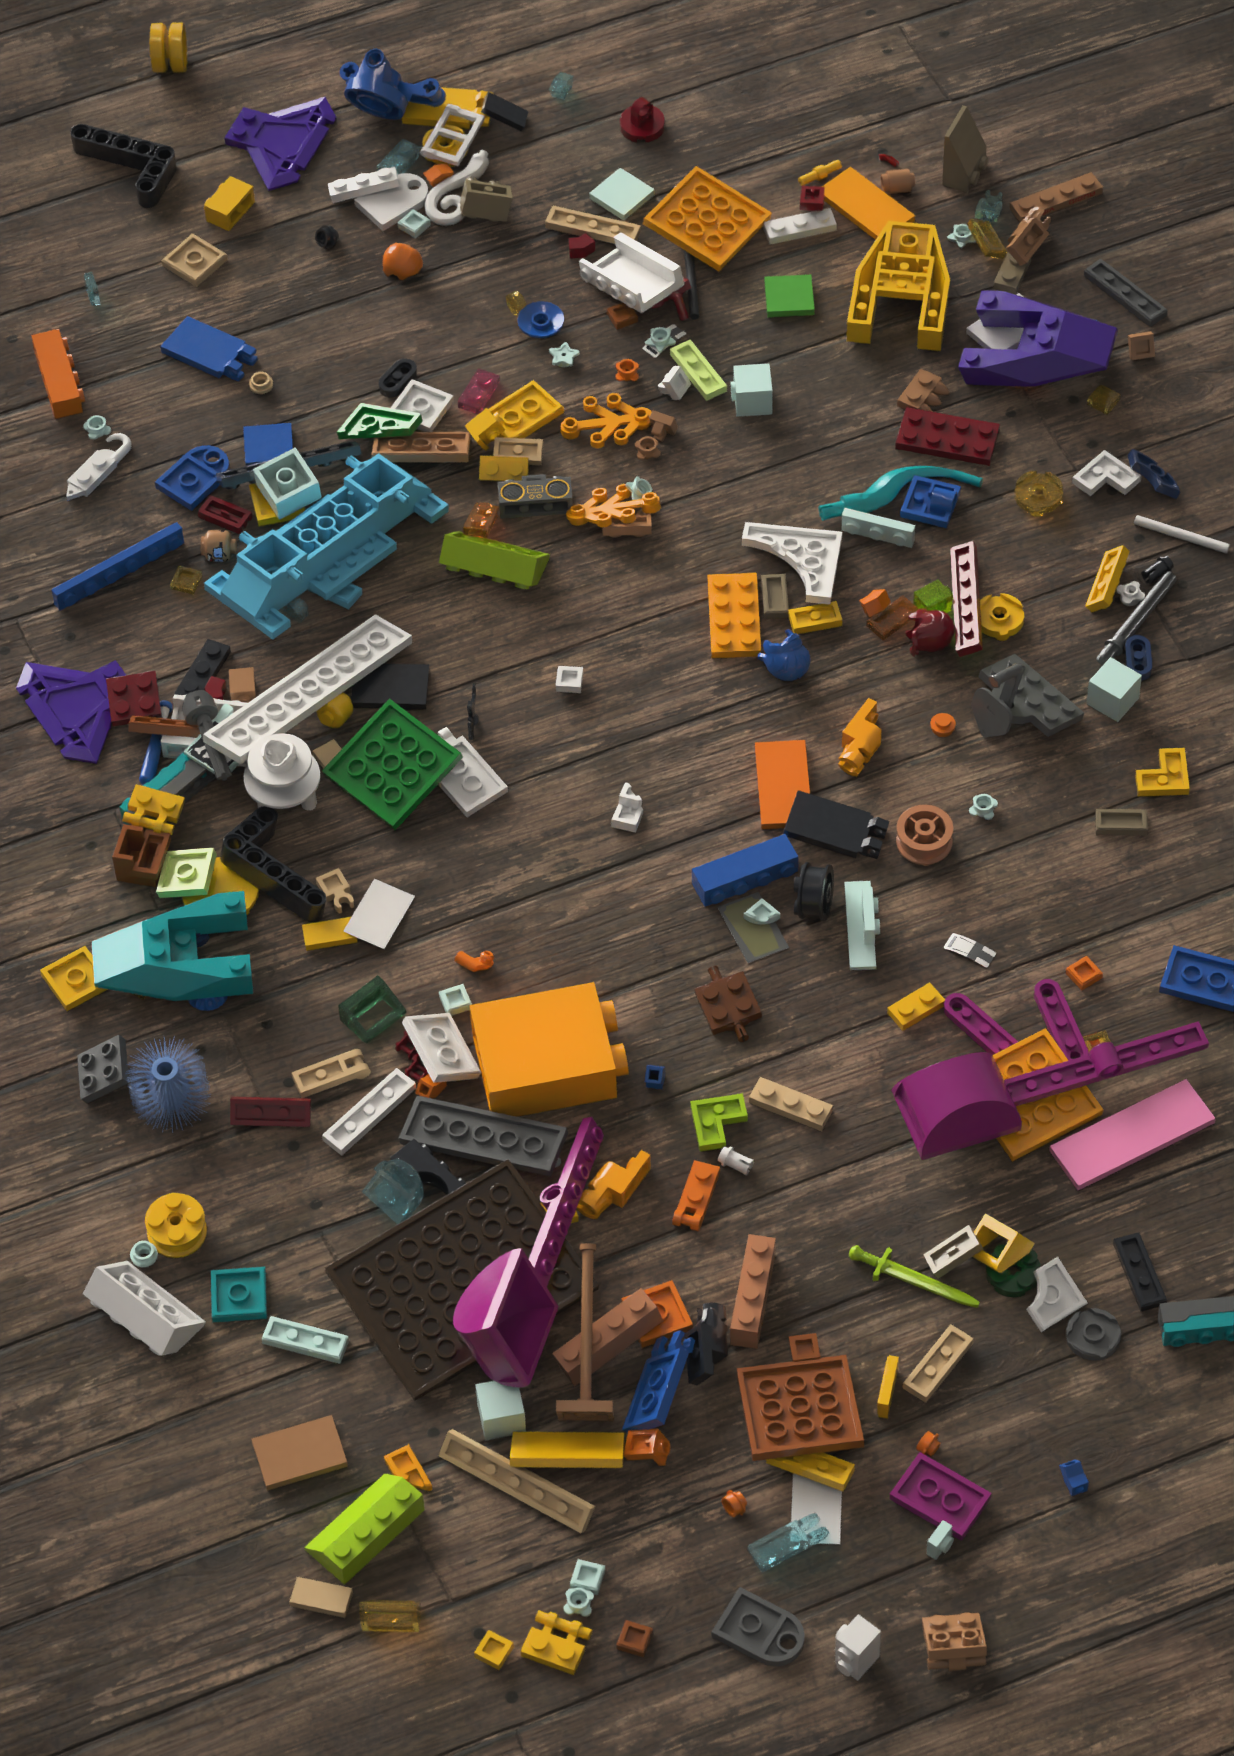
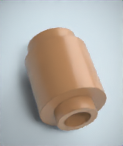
(897, 181)

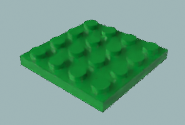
(392, 764)

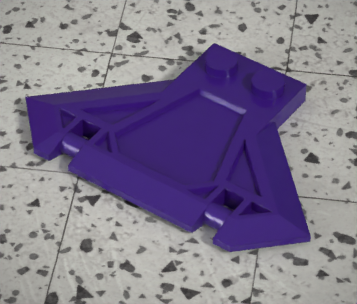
(282, 139)
(71, 706)

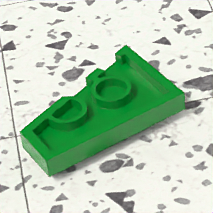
(379, 421)

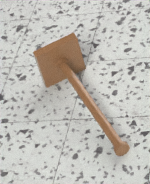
(586, 1408)

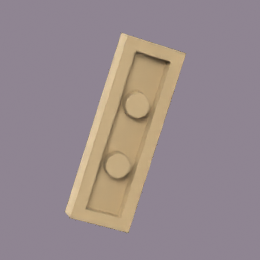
(790, 1104)
(938, 1363)

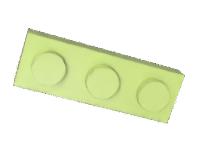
(698, 370)

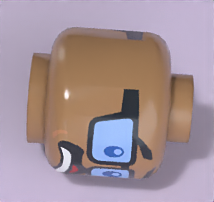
(218, 546)

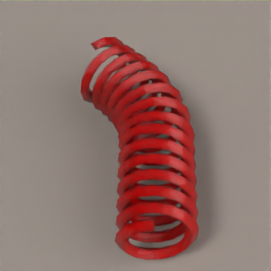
(892, 161)

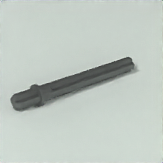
(1115, 645)

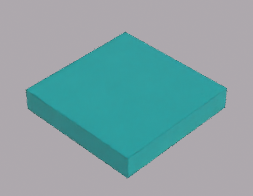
(238, 1294)

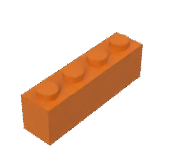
(57, 373)

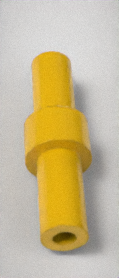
(820, 172)

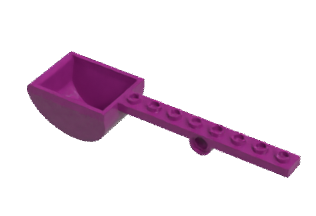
(971, 1103)
(508, 1304)

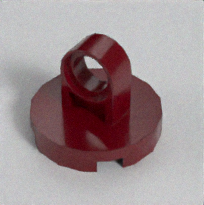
(642, 121)

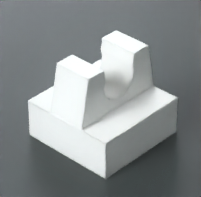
(675, 383)

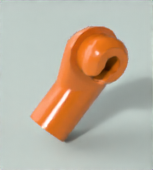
(476, 964)

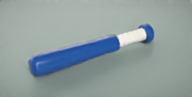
(154, 748)

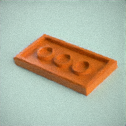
(780, 774)

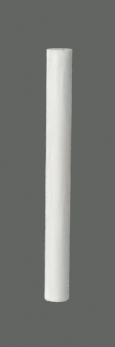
(1182, 534)

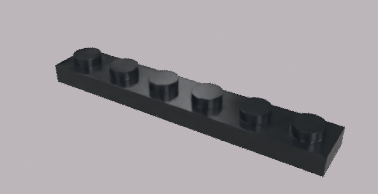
(322, 457)

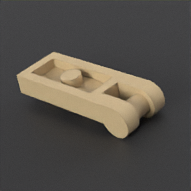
(330, 1073)

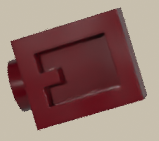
(812, 198)

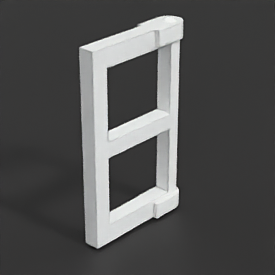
(453, 110)

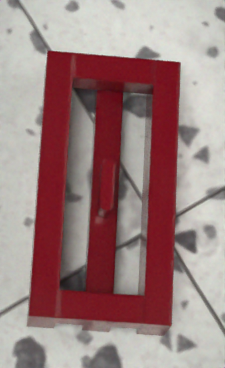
(222, 517)

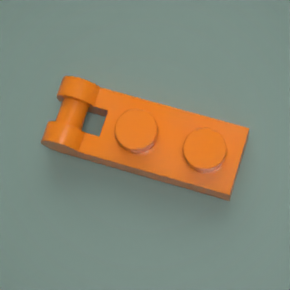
(696, 1195)

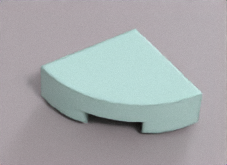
(762, 913)

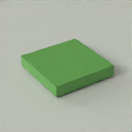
(789, 295)

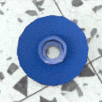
(540, 319)

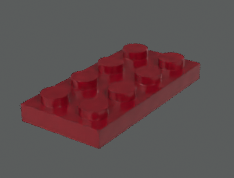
(947, 436)

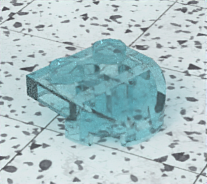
(395, 1189)

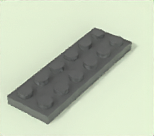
(484, 1135)

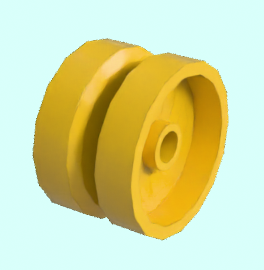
(168, 48)

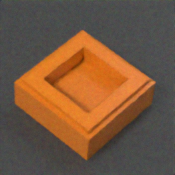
(1084, 973)

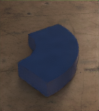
(1153, 473)

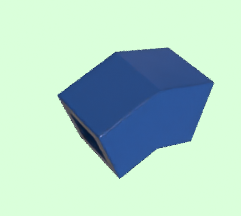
(655, 1071)
(1074, 1477)

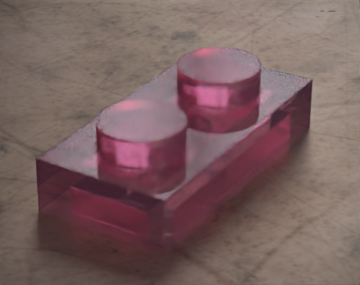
(478, 391)

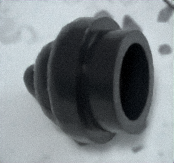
(326, 237)

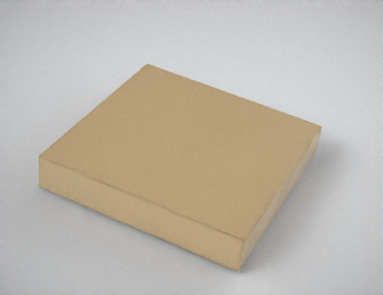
(194, 260)

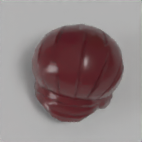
(931, 631)

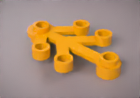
(635, 418)
(602, 514)

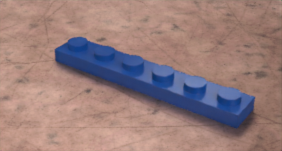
(118, 566)

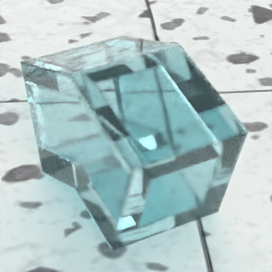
(561, 85)

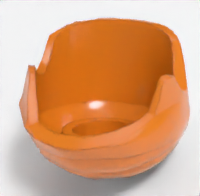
(401, 261)

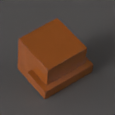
(140, 855)

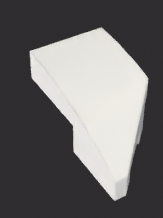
(628, 810)

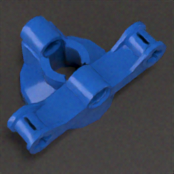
(381, 90)

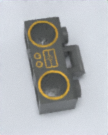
(535, 496)

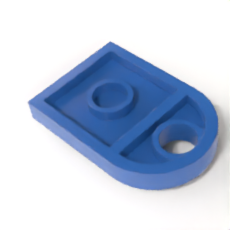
(193, 476)

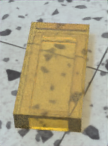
(987, 238)

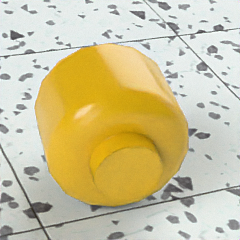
(336, 711)

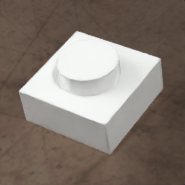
(569, 679)

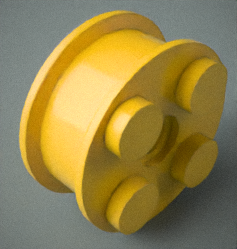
(176, 1225)

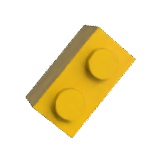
(229, 203)

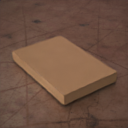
(299, 1452)

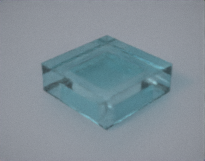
(91, 288)

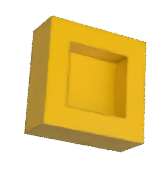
(493, 1650)

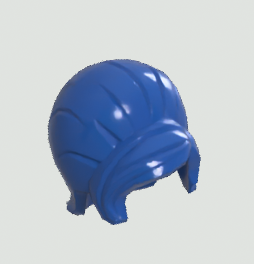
(786, 659)

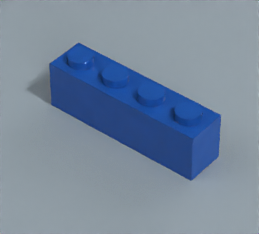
(745, 870)

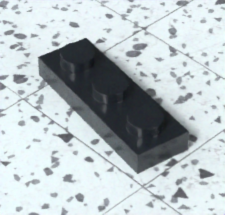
(206, 664)

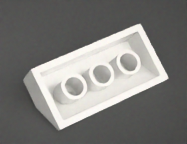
(142, 1307)

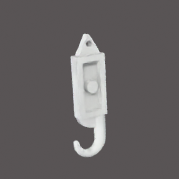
(97, 468)

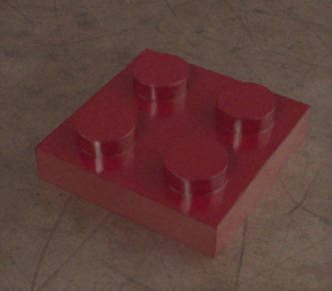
(133, 696)

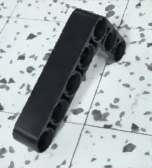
(152, 158)
(244, 856)

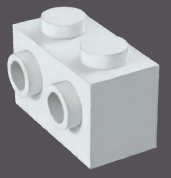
(857, 1647)

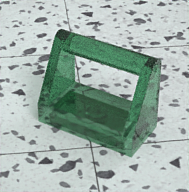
(364, 1000)

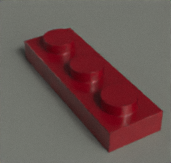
(270, 1111)

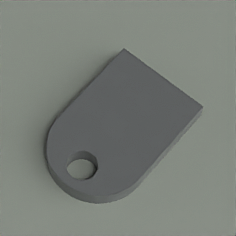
(758, 1629)

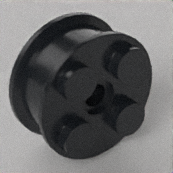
(814, 891)

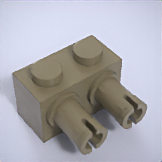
(485, 200)

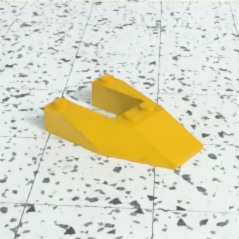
(904, 265)

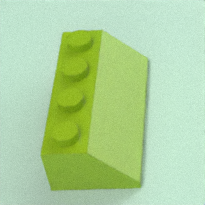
(493, 559)
(366, 1526)

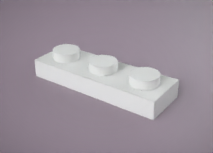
(363, 184)
(800, 226)

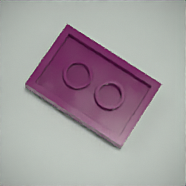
(940, 1495)

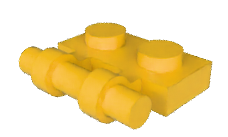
(155, 804)
(553, 1650)

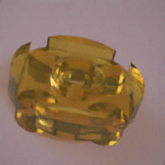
(1036, 503)

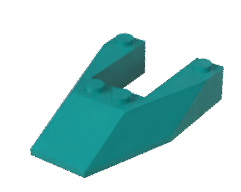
(162, 957)

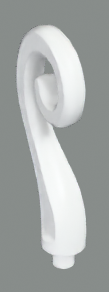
(474, 169)

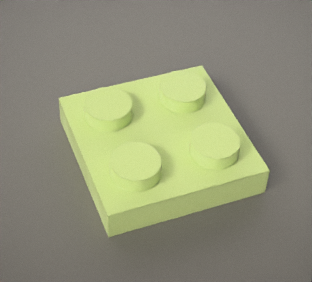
(186, 873)

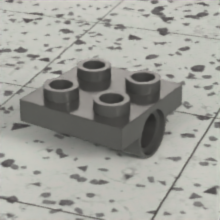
(103, 1069)

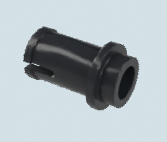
(1157, 569)

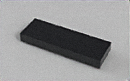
(1139, 1271)

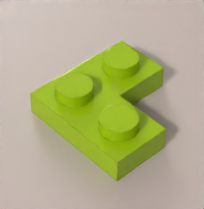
(711, 1115)

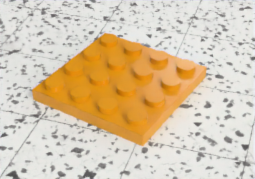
(707, 218)
(1050, 1116)

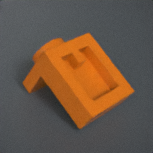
(647, 1445)

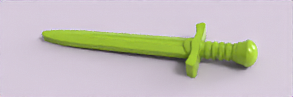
(908, 1275)

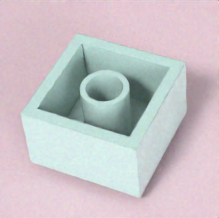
(287, 483)

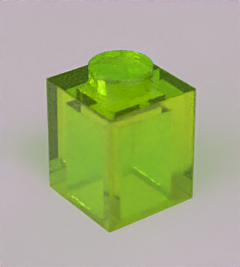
(934, 597)

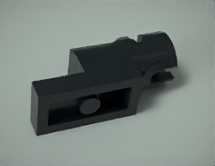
(709, 1343)

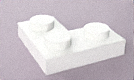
(1106, 469)

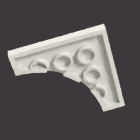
(808, 551)

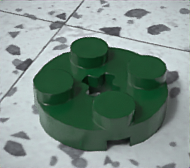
(1016, 1284)

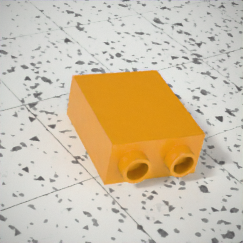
(547, 1050)

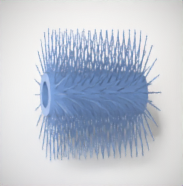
(168, 1083)

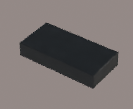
(504, 111)

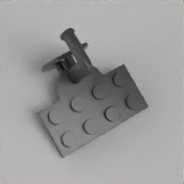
(1019, 698)

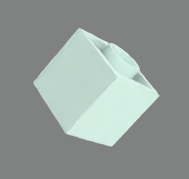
(752, 390)
(1114, 689)
(500, 1410)

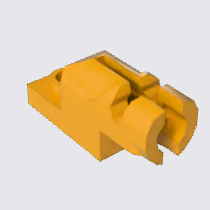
(860, 739)
(613, 1185)

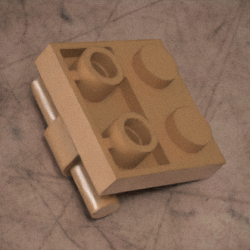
(954, 1641)

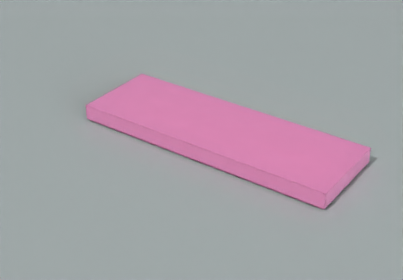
(1132, 1134)

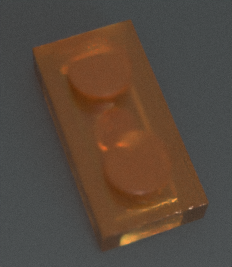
(481, 520)

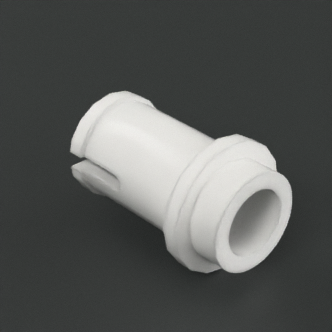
(735, 1160)

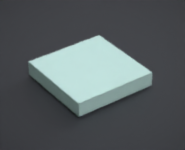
(622, 194)

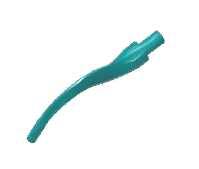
(888, 487)

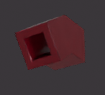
(581, 246)
(216, 687)

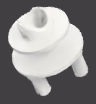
(282, 773)

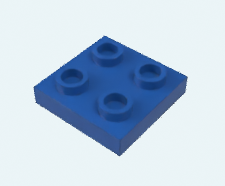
(930, 501)

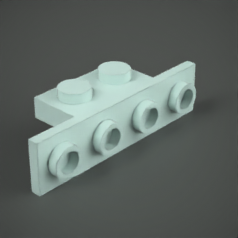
(861, 924)

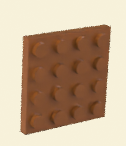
(799, 1408)

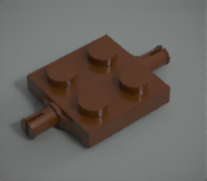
(728, 1003)

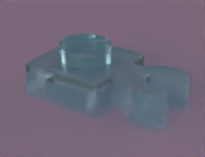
(990, 207)

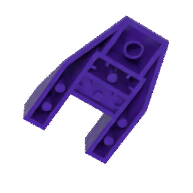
(1050, 349)

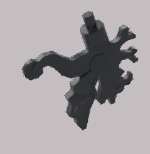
(473, 718)

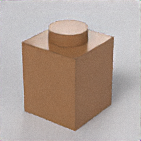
(242, 684)

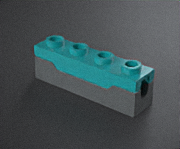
(180, 778)
(1196, 1321)

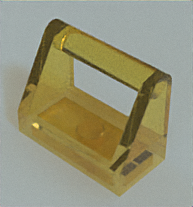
(390, 1615)

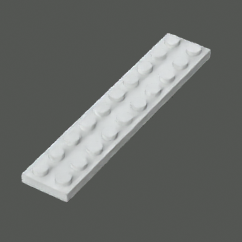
(308, 687)

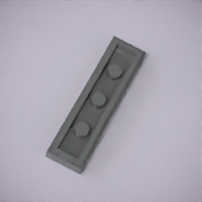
(1125, 292)

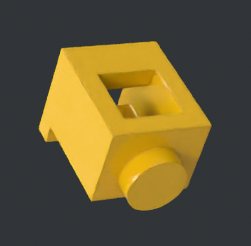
(486, 427)

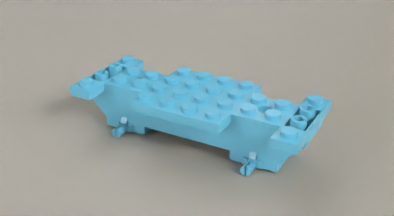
(324, 544)

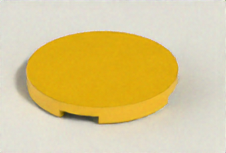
(224, 881)

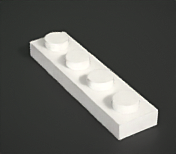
(369, 1111)

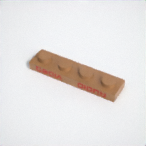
(1058, 196)

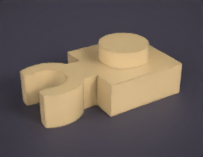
(335, 888)

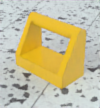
(1015, 1249)

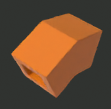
(438, 173)
(875, 602)
(428, 1089)

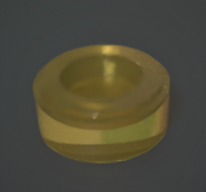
(515, 302)

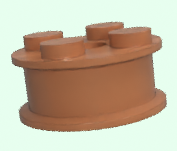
(924, 834)

